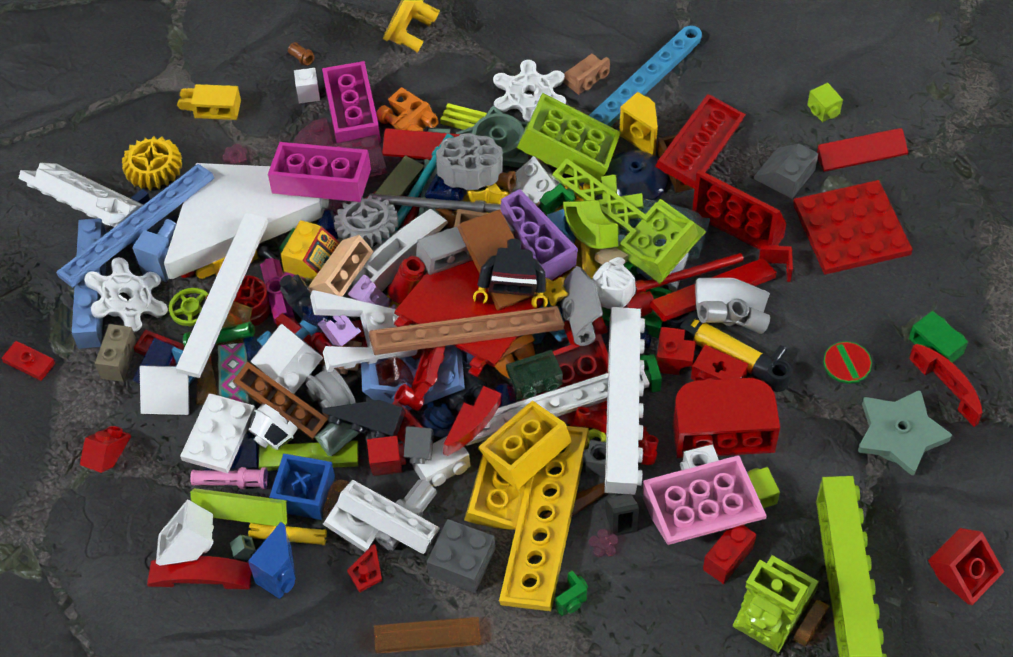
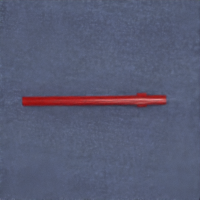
(689, 272)

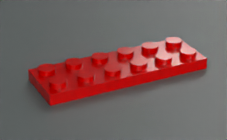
(700, 140)

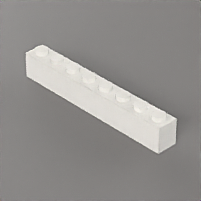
(623, 401)

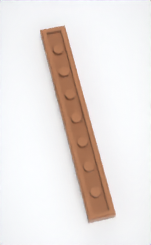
(465, 330)

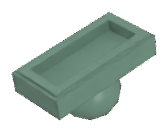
(335, 437)

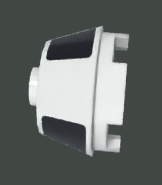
(271, 428)

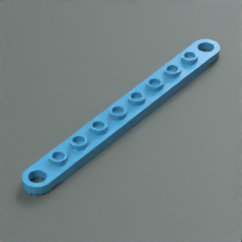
(649, 74)

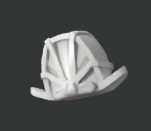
(614, 284)

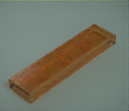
(427, 635)

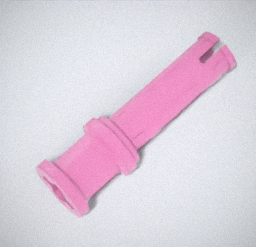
(241, 478)

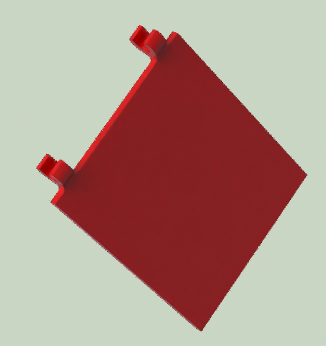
(450, 297)

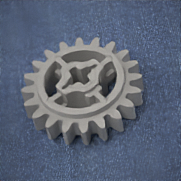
(367, 218)

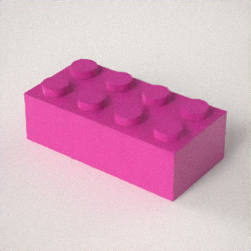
(350, 102)
(319, 171)

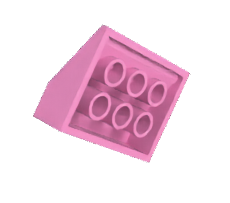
(702, 500)

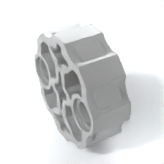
(469, 161)

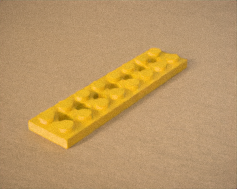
(556, 527)

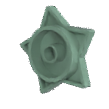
(506, 133)
(901, 430)

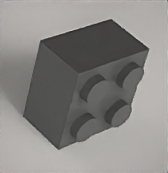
(461, 555)

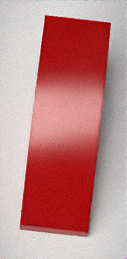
(472, 420)

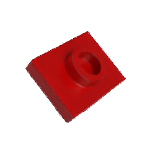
(780, 255)

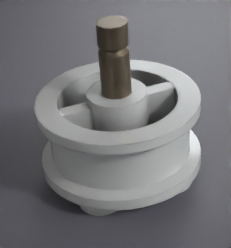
(331, 389)

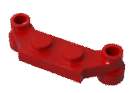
(424, 379)
(598, 420)

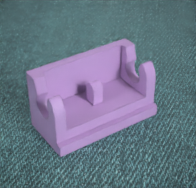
(368, 292)
(339, 332)

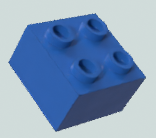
(303, 485)

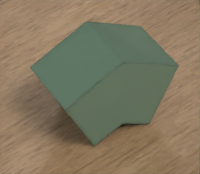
(242, 547)

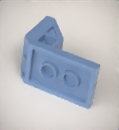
(449, 378)

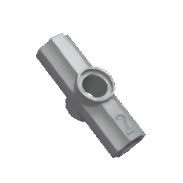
(414, 501)

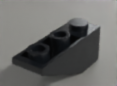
(374, 416)

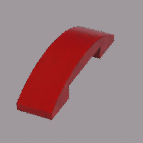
(929, 360)
(204, 570)

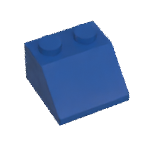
(273, 563)

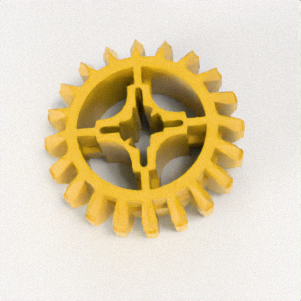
(152, 163)

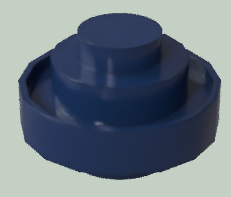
(438, 419)

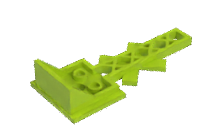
(658, 223)

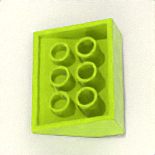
(563, 133)

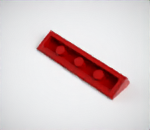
(411, 143)
(862, 149)

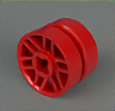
(254, 295)

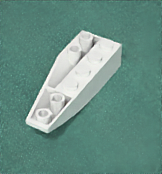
(390, 254)

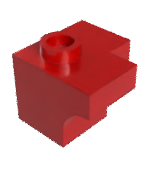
(674, 351)

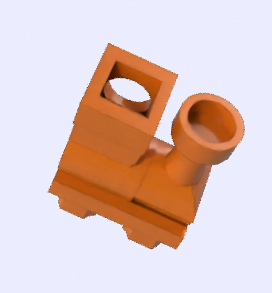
(412, 112)

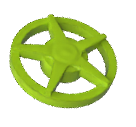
(189, 306)

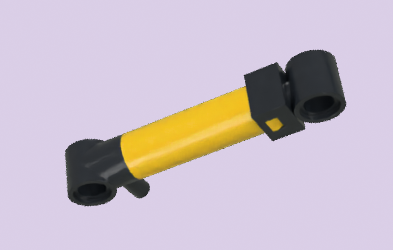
(759, 363)

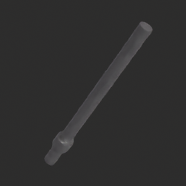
(477, 206)

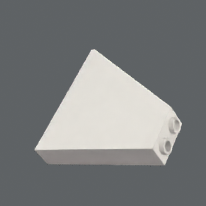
(216, 211)

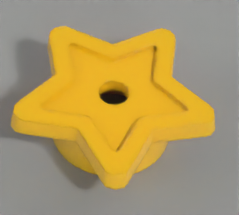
(560, 291)

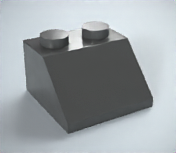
(788, 169)

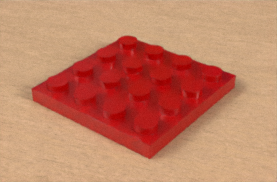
(852, 227)

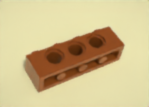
(269, 392)

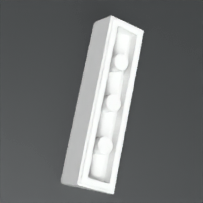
(387, 516)

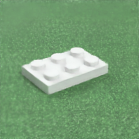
(218, 433)

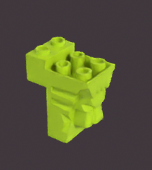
(774, 602)

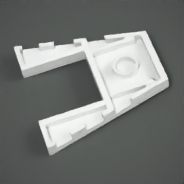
(372, 318)

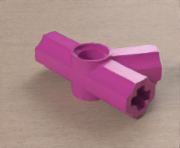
(272, 275)

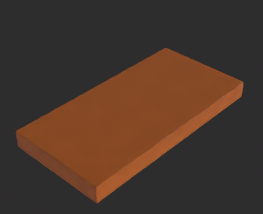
(483, 238)

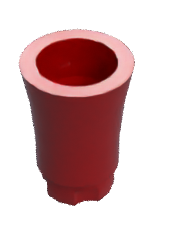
(406, 278)

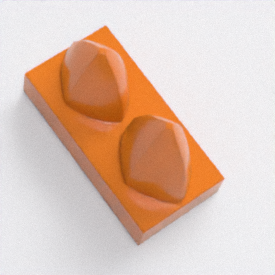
(521, 348)

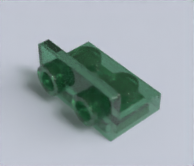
(535, 375)

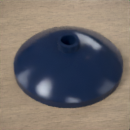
(637, 174)

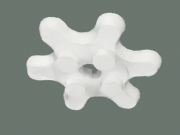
(526, 80)
(135, 286)

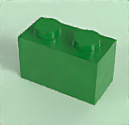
(939, 336)

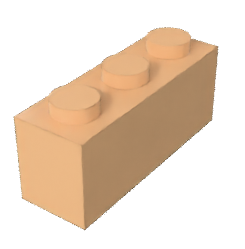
(342, 266)

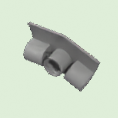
(731, 303)
(581, 306)

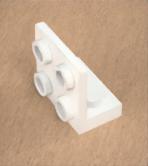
(534, 180)

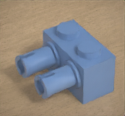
(152, 249)

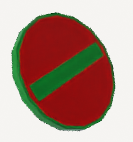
(847, 362)

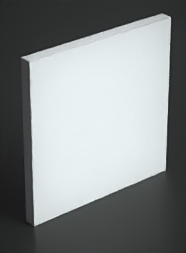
(163, 391)

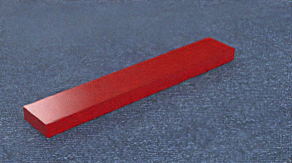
(685, 300)

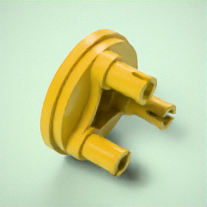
(403, 15)

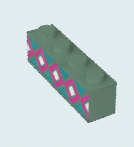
(230, 362)

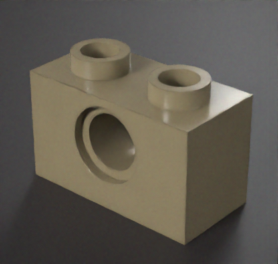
(116, 353)

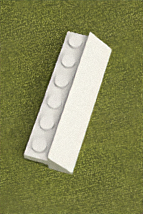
(80, 193)

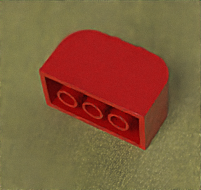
(729, 413)

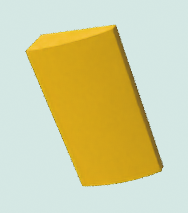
(493, 499)

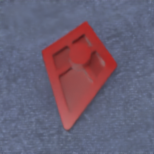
(366, 570)

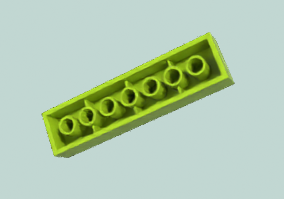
(848, 568)

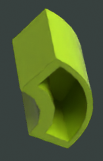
(590, 224)

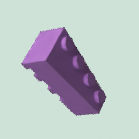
(539, 234)

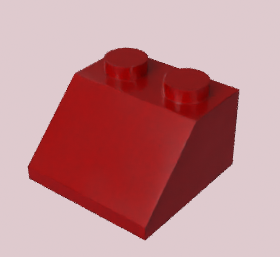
(966, 565)

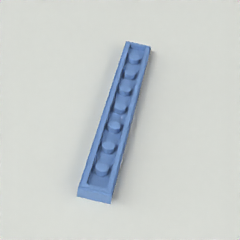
(134, 225)

